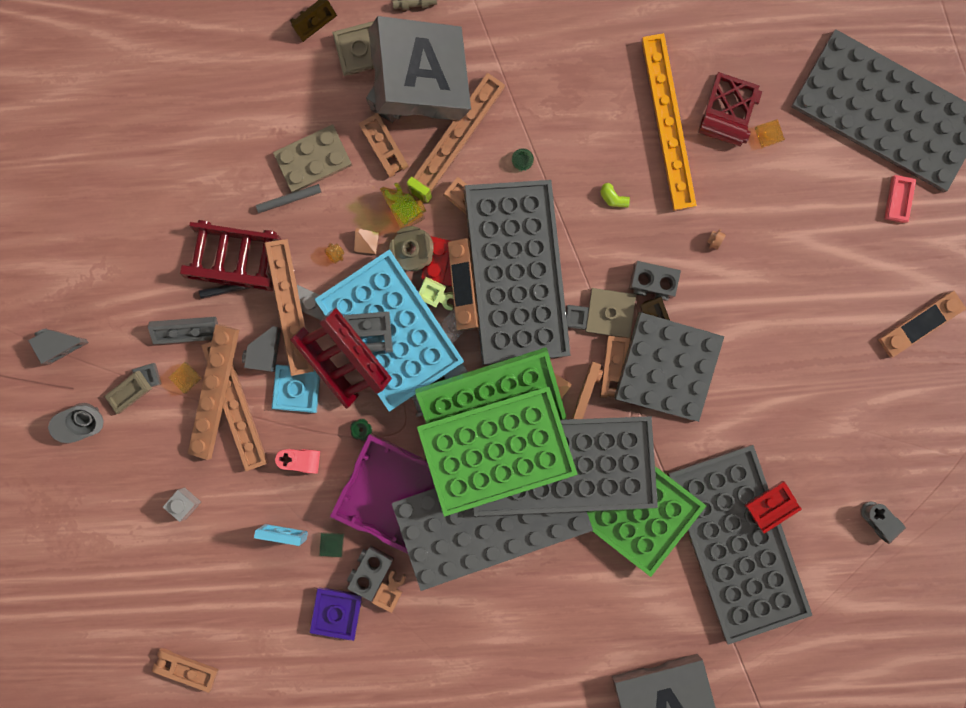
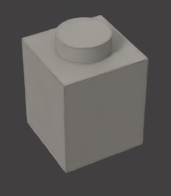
(182, 504)

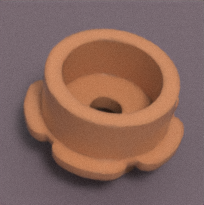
(716, 239)

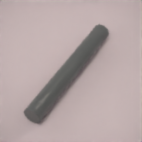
(289, 198)

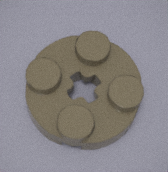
(424, 248)

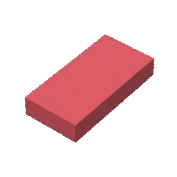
(900, 199)

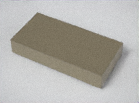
(128, 392)

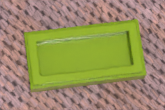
(419, 190)

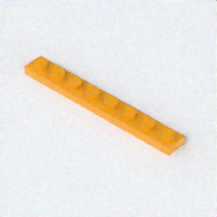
(668, 122)

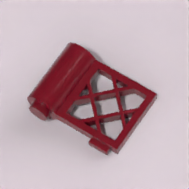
(728, 126)

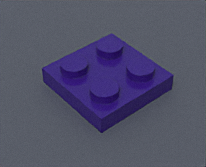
(336, 613)

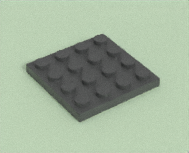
(668, 367)

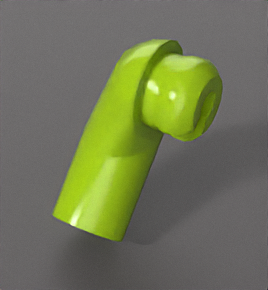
(611, 197)

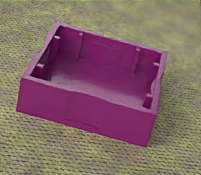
(381, 477)

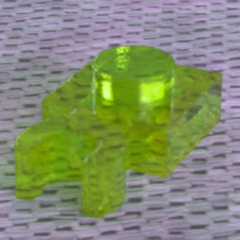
(404, 206)

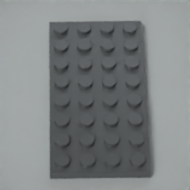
(886, 110)
(516, 269)
(612, 468)
(467, 543)
(744, 570)

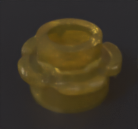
(334, 253)

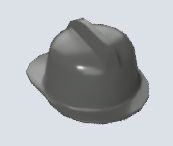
(76, 423)

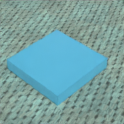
(296, 391)
(281, 534)

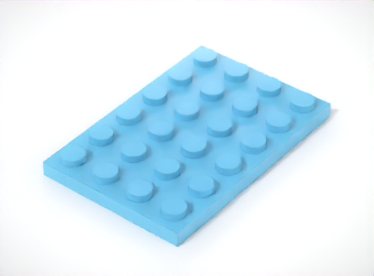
(419, 343)

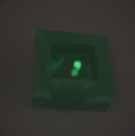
(331, 544)

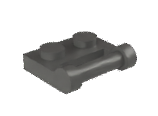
(373, 325)

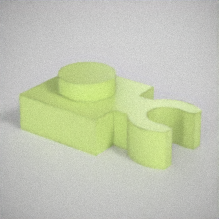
(433, 293)

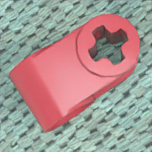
(302, 460)

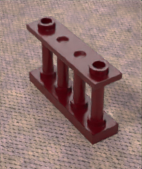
(217, 273)
(353, 348)

